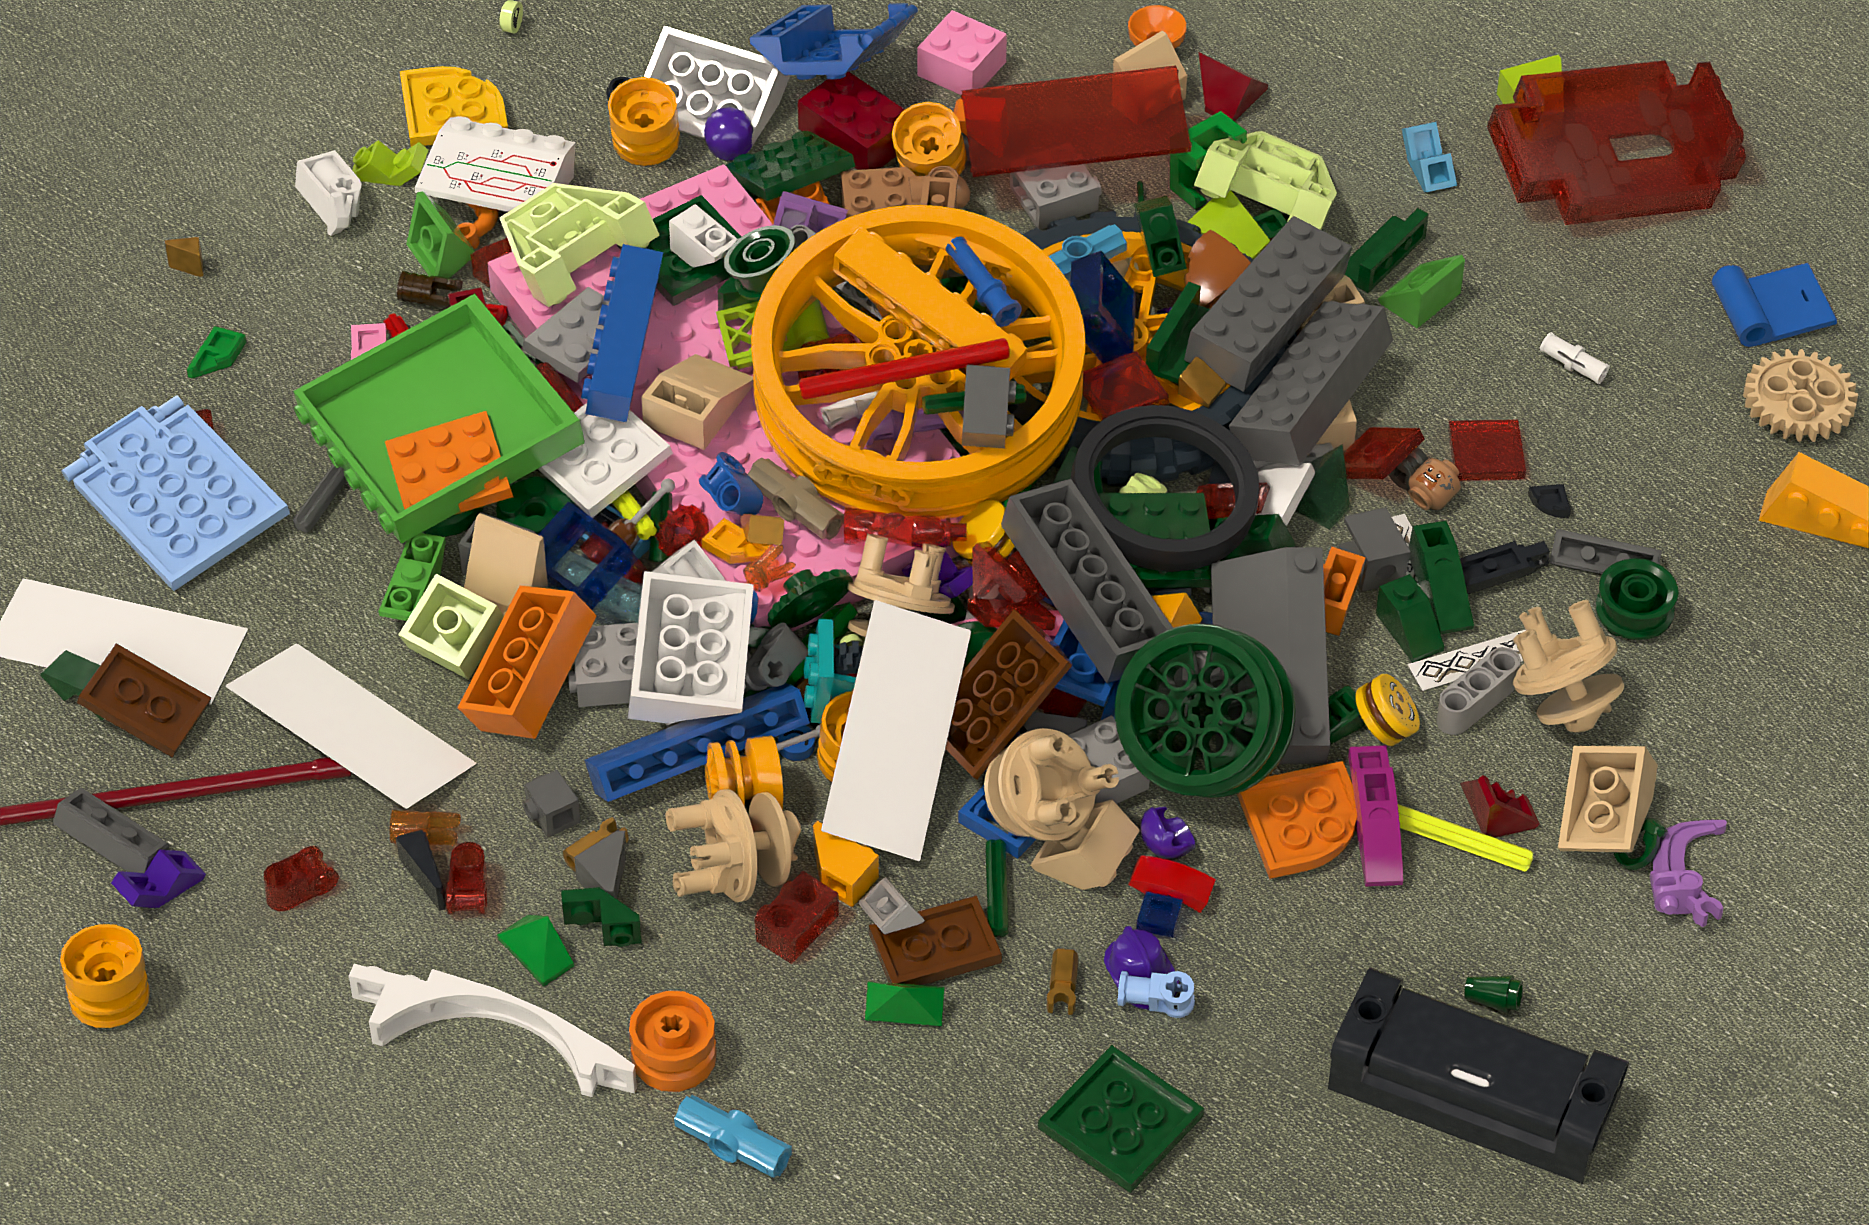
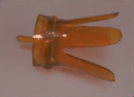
(767, 569)

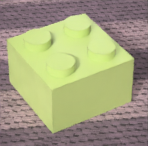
(452, 626)

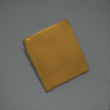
(185, 255)
(1200, 383)
(762, 529)

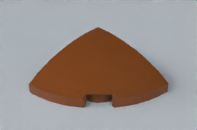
(1214, 266)

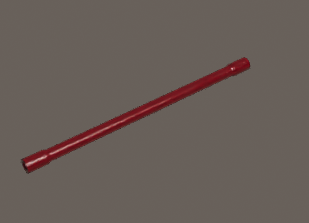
(317, 769)

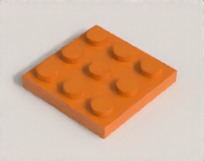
(443, 455)

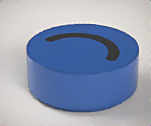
(800, 750)

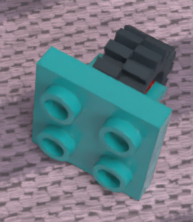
(829, 670)

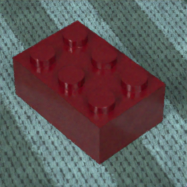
(852, 118)

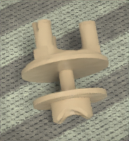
(915, 592)
(1561, 663)
(1044, 785)
(736, 844)

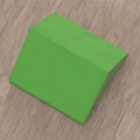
(436, 239)
(1425, 290)

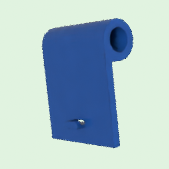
(1772, 303)

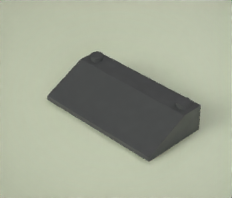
(1282, 605)

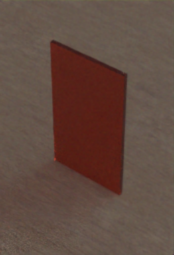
(1075, 121)

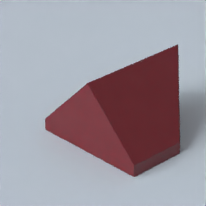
(1228, 88)
(1498, 811)

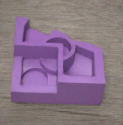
(811, 213)

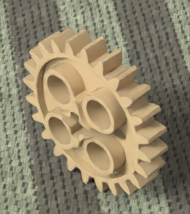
(1800, 395)

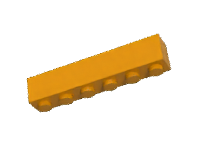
(919, 298)

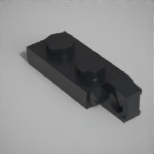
(1502, 564)

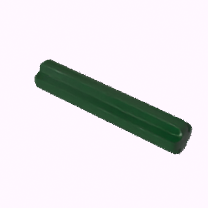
(955, 401)
(997, 887)

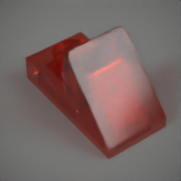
(993, 568)

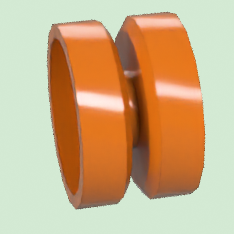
(673, 1041)

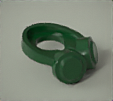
(1653, 832)

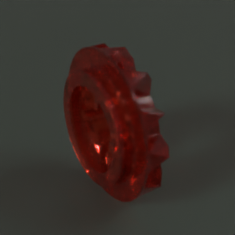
(687, 516)

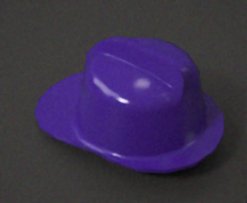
(1137, 954)

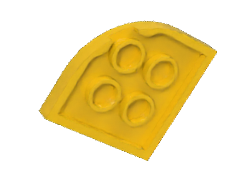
(446, 92)

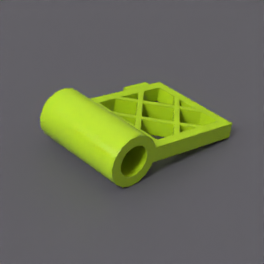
(807, 328)

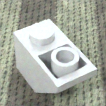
(698, 237)

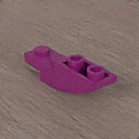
(1376, 816)

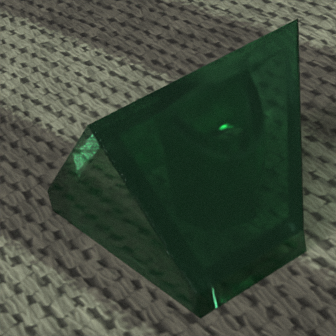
(1327, 493)

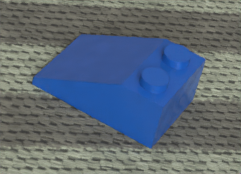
(1083, 677)

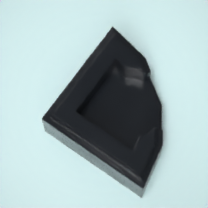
(1550, 500)

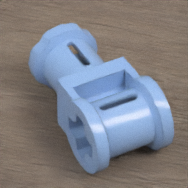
(1158, 992)

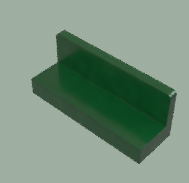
(1386, 249)
(1168, 346)

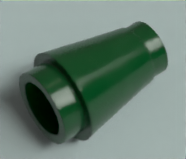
(1495, 991)

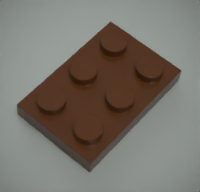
(144, 700)
(945, 945)

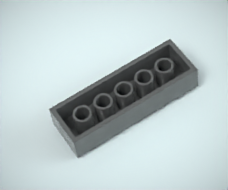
(1268, 302)
(1312, 382)
(1084, 574)

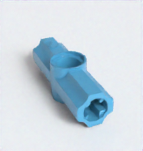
(1108, 240)
(733, 1136)

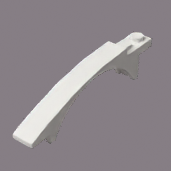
(411, 1002)

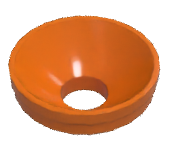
(1154, 19)

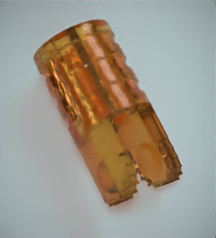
(430, 822)

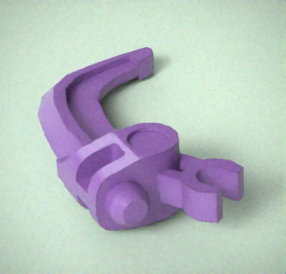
(1681, 889)

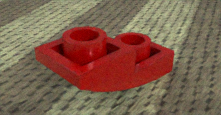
(1172, 879)

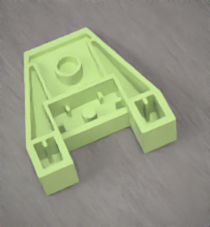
(1271, 174)
(569, 228)

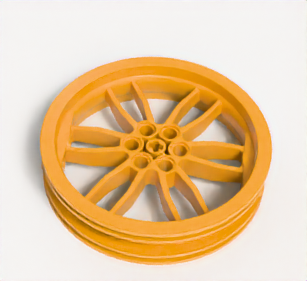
(888, 483)

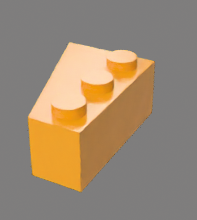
(1818, 502)

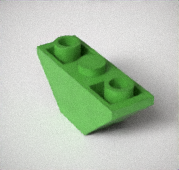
(414, 572)

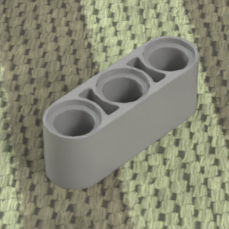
(1477, 691)

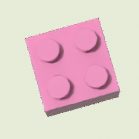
(961, 53)

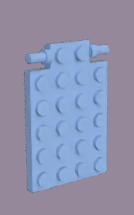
(174, 490)

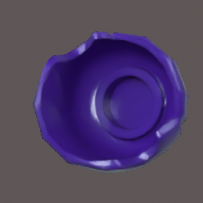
(728, 133)
(1165, 836)

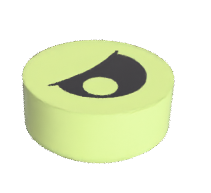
(511, 16)

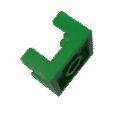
(1186, 166)

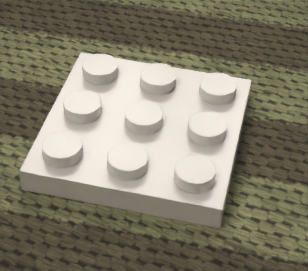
(608, 462)

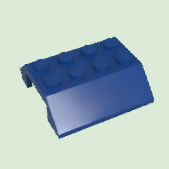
(809, 46)

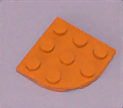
(1301, 817)

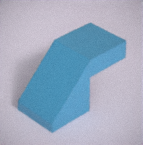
(1426, 159)

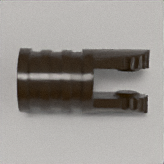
(424, 288)

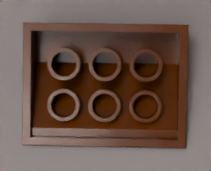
(1002, 691)

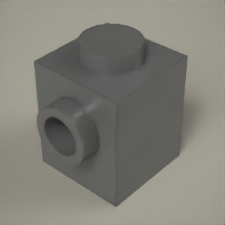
(551, 803)

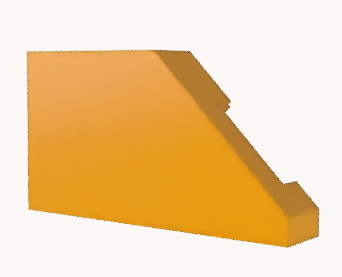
(730, 544)

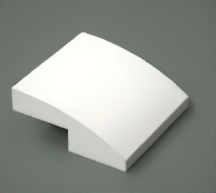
(1286, 487)

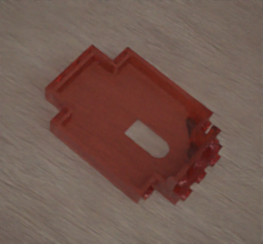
(1561, 149)

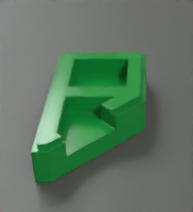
(216, 352)

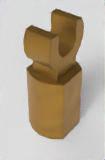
(606, 829)
(1063, 979)

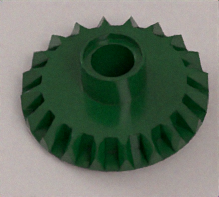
(809, 596)

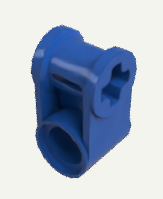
(732, 486)

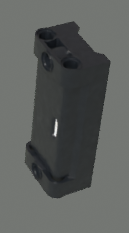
(1474, 1077)

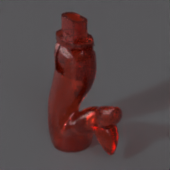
(900, 528)

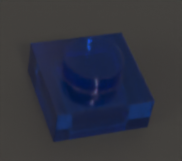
(1159, 914)

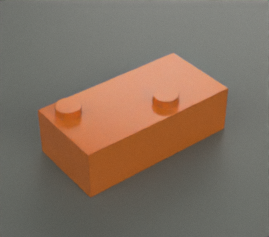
(527, 661)

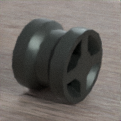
(1407, 467)

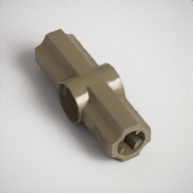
(796, 499)

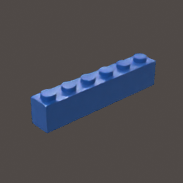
(623, 333)
(686, 743)

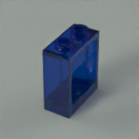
(1105, 306)
(569, 526)

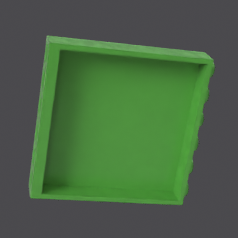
(429, 377)

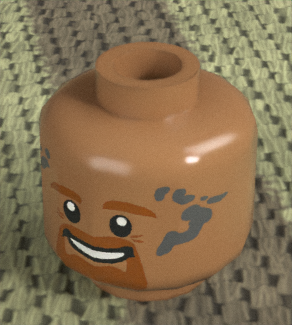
(1434, 484)

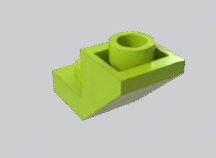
(383, 166)

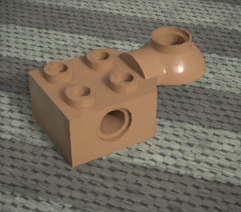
(892, 187)

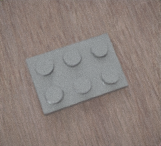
(569, 335)

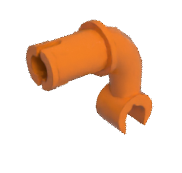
(486, 221)

